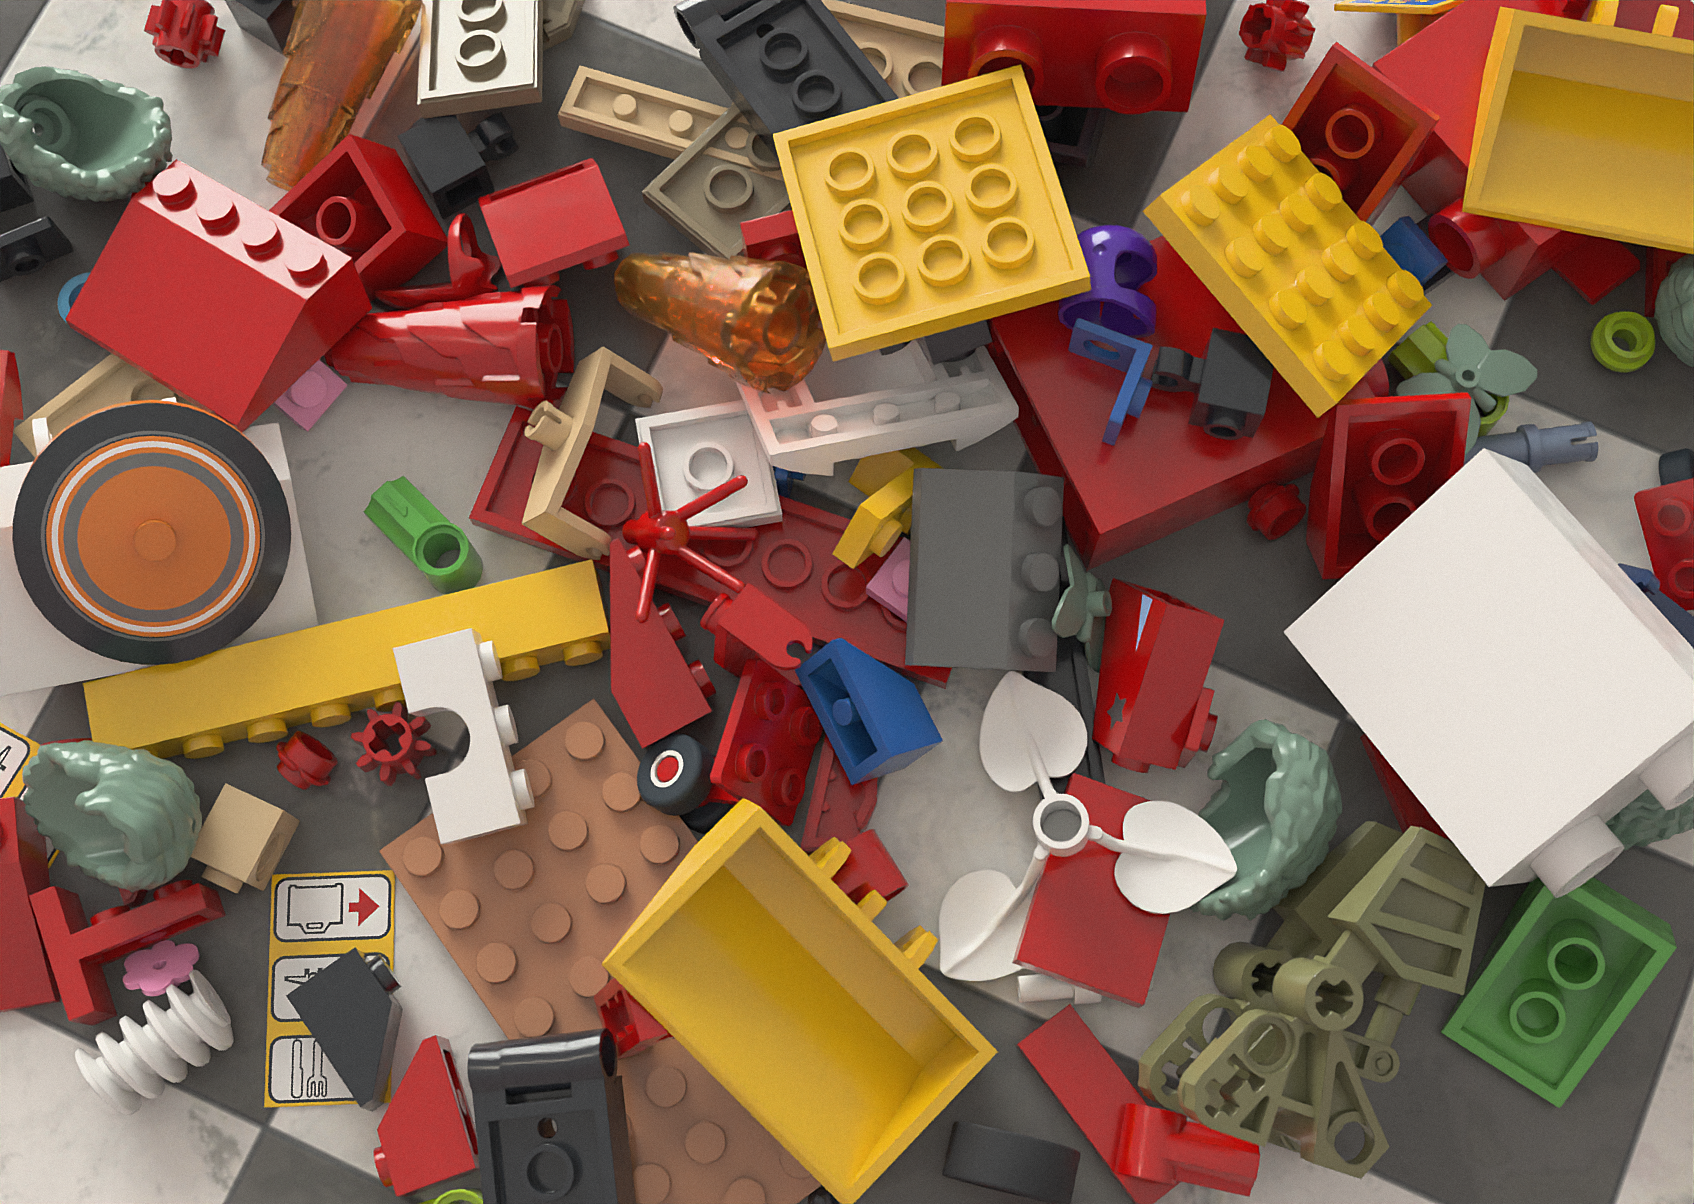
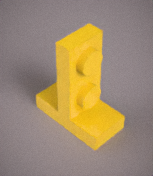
(888, 510)

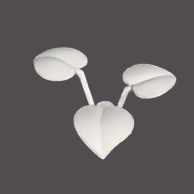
(1166, 853)

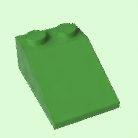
(1559, 984)

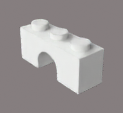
(484, 790)

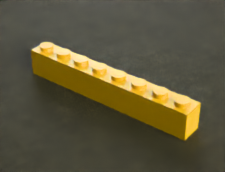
(343, 665)

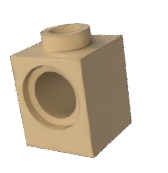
(243, 840)

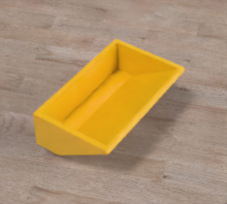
(1587, 128)
(799, 999)

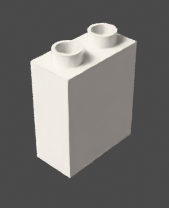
(1509, 676)

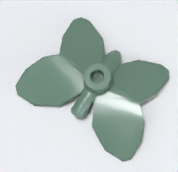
(1473, 370)
(1083, 609)

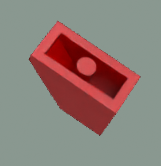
(427, 1126)

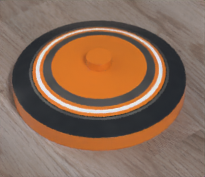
(151, 532)

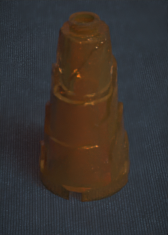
(329, 70)
(737, 312)

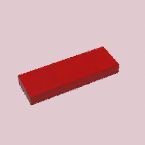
(1088, 1090)

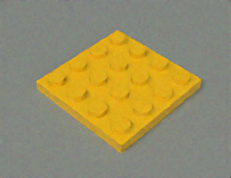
(930, 213)
(1290, 262)

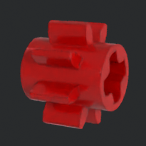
(184, 32)
(1276, 32)
(377, 748)

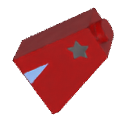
(1151, 674)

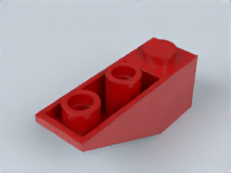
(647, 667)

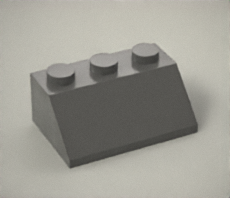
(984, 569)

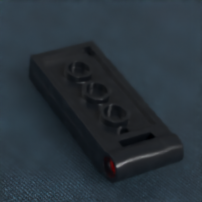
(782, 61)
(517, 1095)

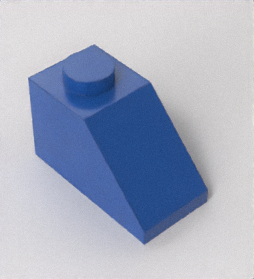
(867, 711)

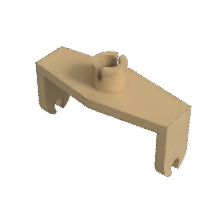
(565, 439)

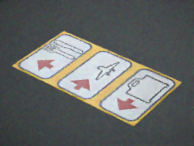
(311, 926)

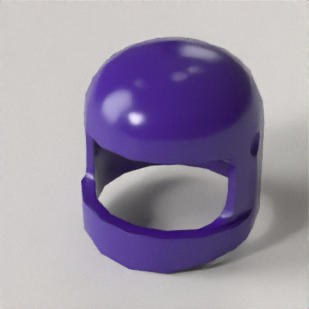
(1118, 266)

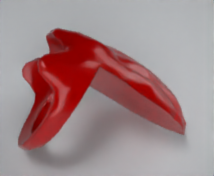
(469, 272)

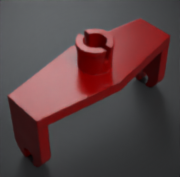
(755, 629)

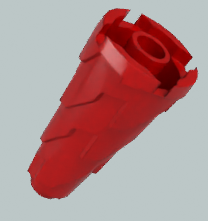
(469, 349)

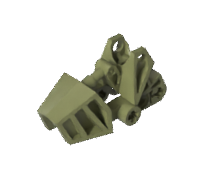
(1286, 1061)

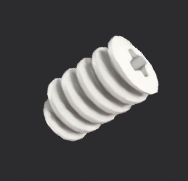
(158, 1048)

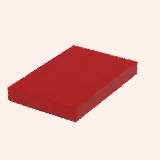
(1079, 918)

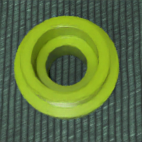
(1634, 330)

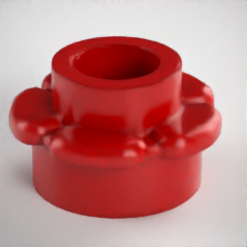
(1275, 510)
(305, 761)

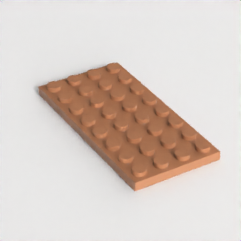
(540, 914)

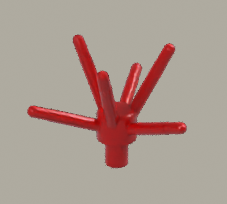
(668, 532)

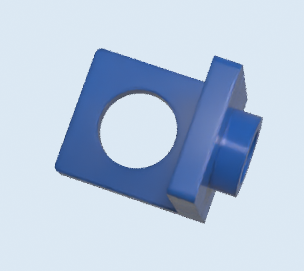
(1130, 358)

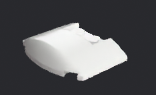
(879, 407)

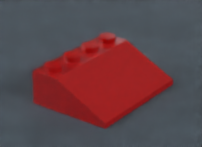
(216, 295)

